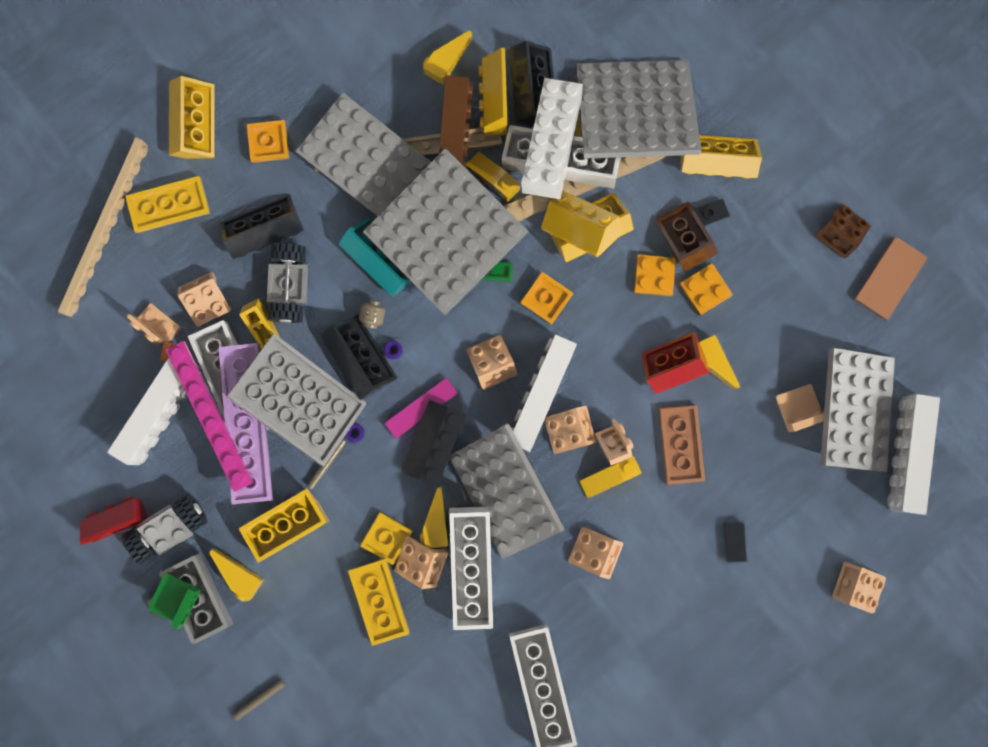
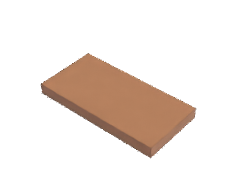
(890, 278)
(681, 444)

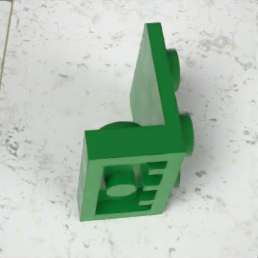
(174, 600)

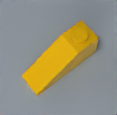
(446, 57)
(494, 176)
(256, 319)
(718, 363)
(610, 477)
(435, 529)
(238, 577)

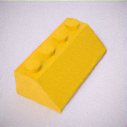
(494, 94)
(191, 118)
(724, 157)
(610, 203)
(581, 224)
(283, 525)

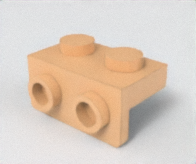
(614, 443)

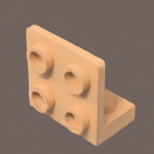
(203, 299)
(155, 325)
(492, 362)
(800, 408)
(570, 430)
(595, 553)
(420, 563)
(859, 587)

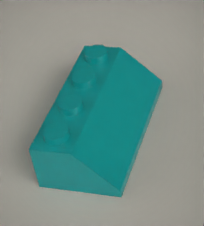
(373, 259)

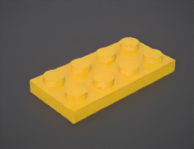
(167, 204)
(379, 602)

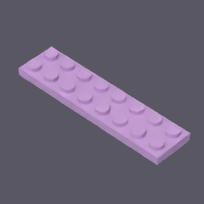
(245, 430)

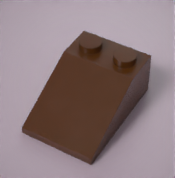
(686, 236)

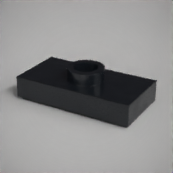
(712, 212)

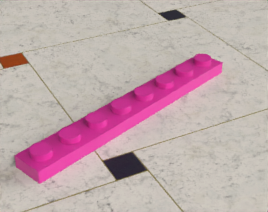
(209, 416)

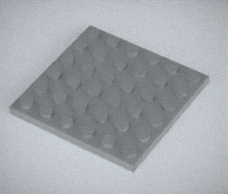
(637, 109)
(445, 231)

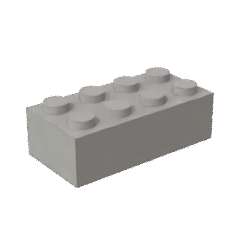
(209, 611)

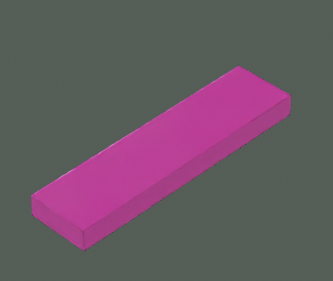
(413, 413)

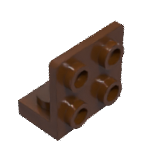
(844, 231)

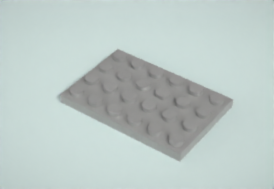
(362, 155)
(296, 400)
(857, 410)
(503, 480)

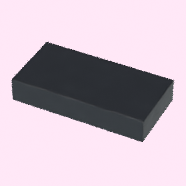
(735, 542)

